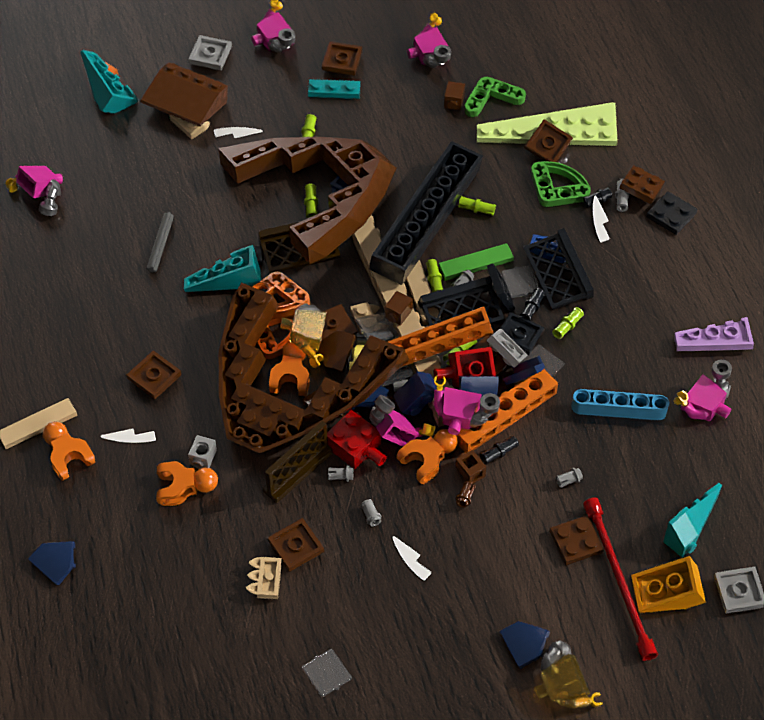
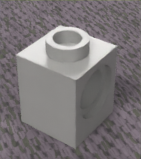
(202, 445)

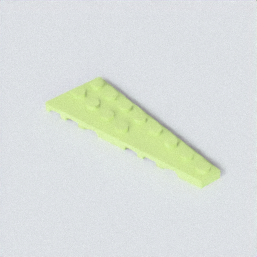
(586, 125)

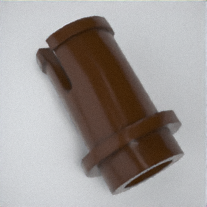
(463, 499)

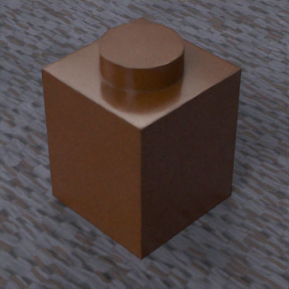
(454, 95)
(398, 308)

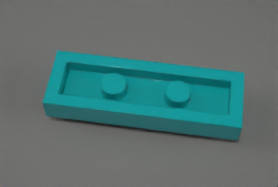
(334, 89)

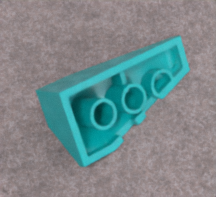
(106, 88)
(227, 274)
(689, 522)

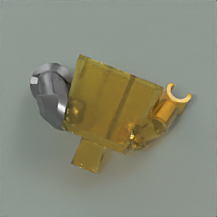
(306, 331)
(564, 679)

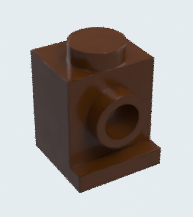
(471, 466)

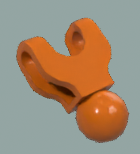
(290, 370)
(65, 448)
(429, 452)
(185, 482)

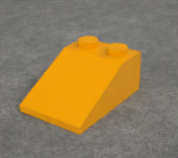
(669, 586)

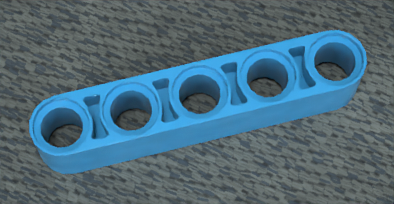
(629, 404)

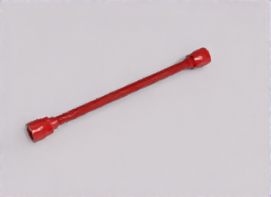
(645, 646)

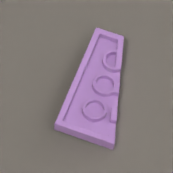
(722, 337)

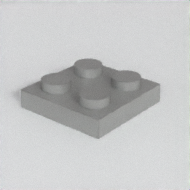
(210, 52)
(510, 351)
(740, 589)

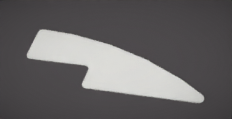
(236, 131)
(599, 218)
(129, 436)
(410, 557)

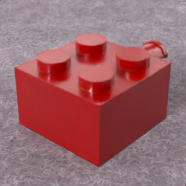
(467, 363)
(355, 440)

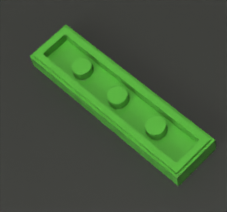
(476, 261)

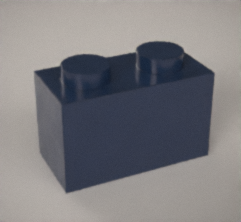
(415, 393)

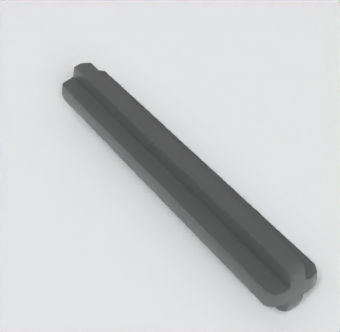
(160, 242)

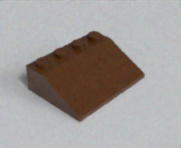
(185, 94)

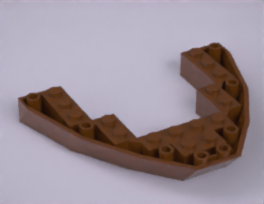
(353, 160)
(266, 421)

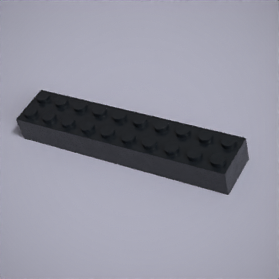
(425, 213)

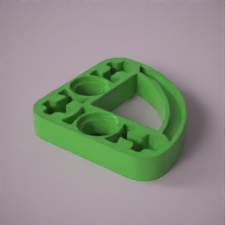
(554, 193)

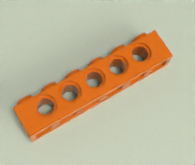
(445, 335)
(545, 388)

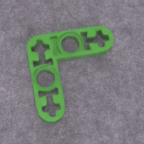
(492, 90)

